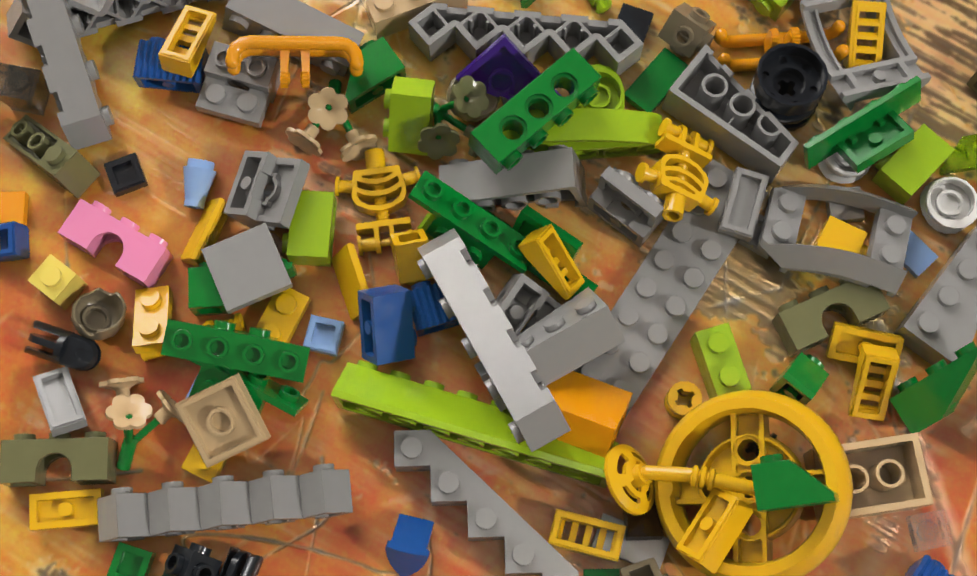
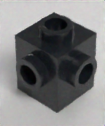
(191, 562)

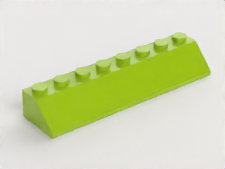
(455, 419)

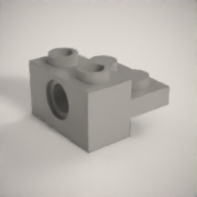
(241, 96)
(618, 187)
(266, 190)
(521, 299)

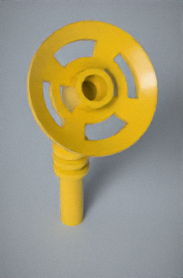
(640, 475)

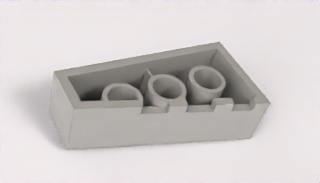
(289, 19)
(722, 110)
(537, 178)
(947, 310)
(567, 338)

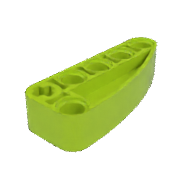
(602, 133)

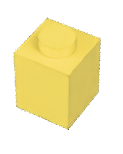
(57, 282)

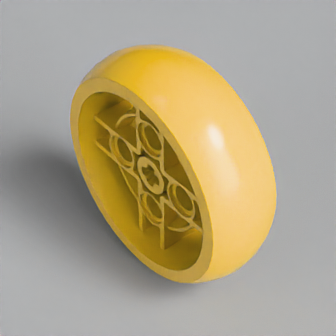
(749, 422)

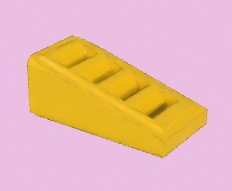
(853, 34)
(182, 60)
(552, 260)
(874, 360)
(557, 529)

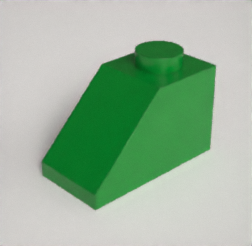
(378, 73)
(801, 378)
(786, 485)

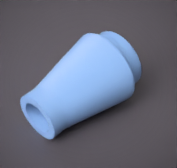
(197, 182)

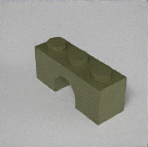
(802, 325)
(27, 459)

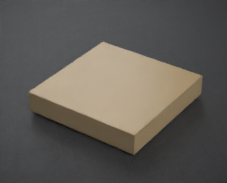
(222, 420)

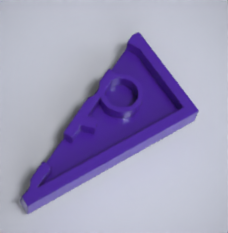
(502, 69)

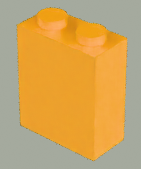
(591, 410)

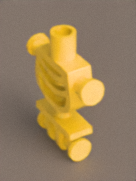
(679, 173)
(378, 178)

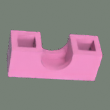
(93, 227)

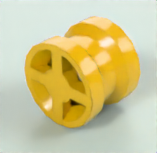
(677, 404)

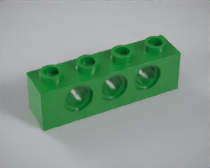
(568, 72)

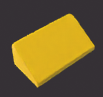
(205, 232)
(349, 277)
(714, 529)

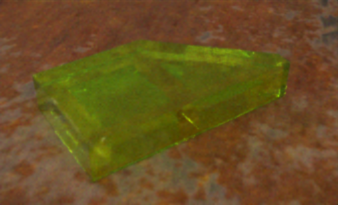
(963, 157)

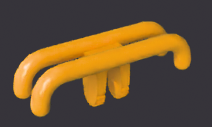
(769, 41)
(296, 47)

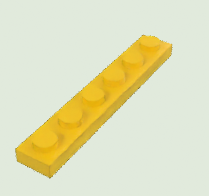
(282, 319)

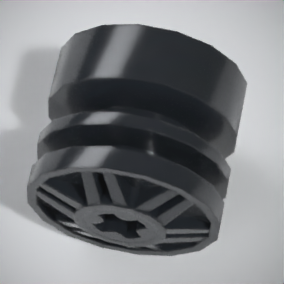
(790, 83)

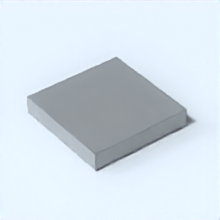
(247, 268)

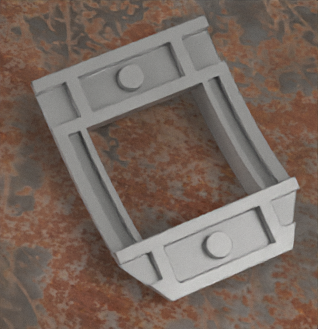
(865, 80)
(886, 248)

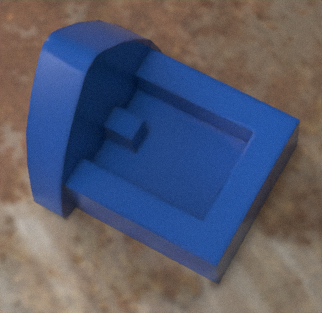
(409, 544)

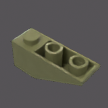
(52, 156)

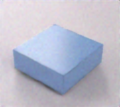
(324, 335)

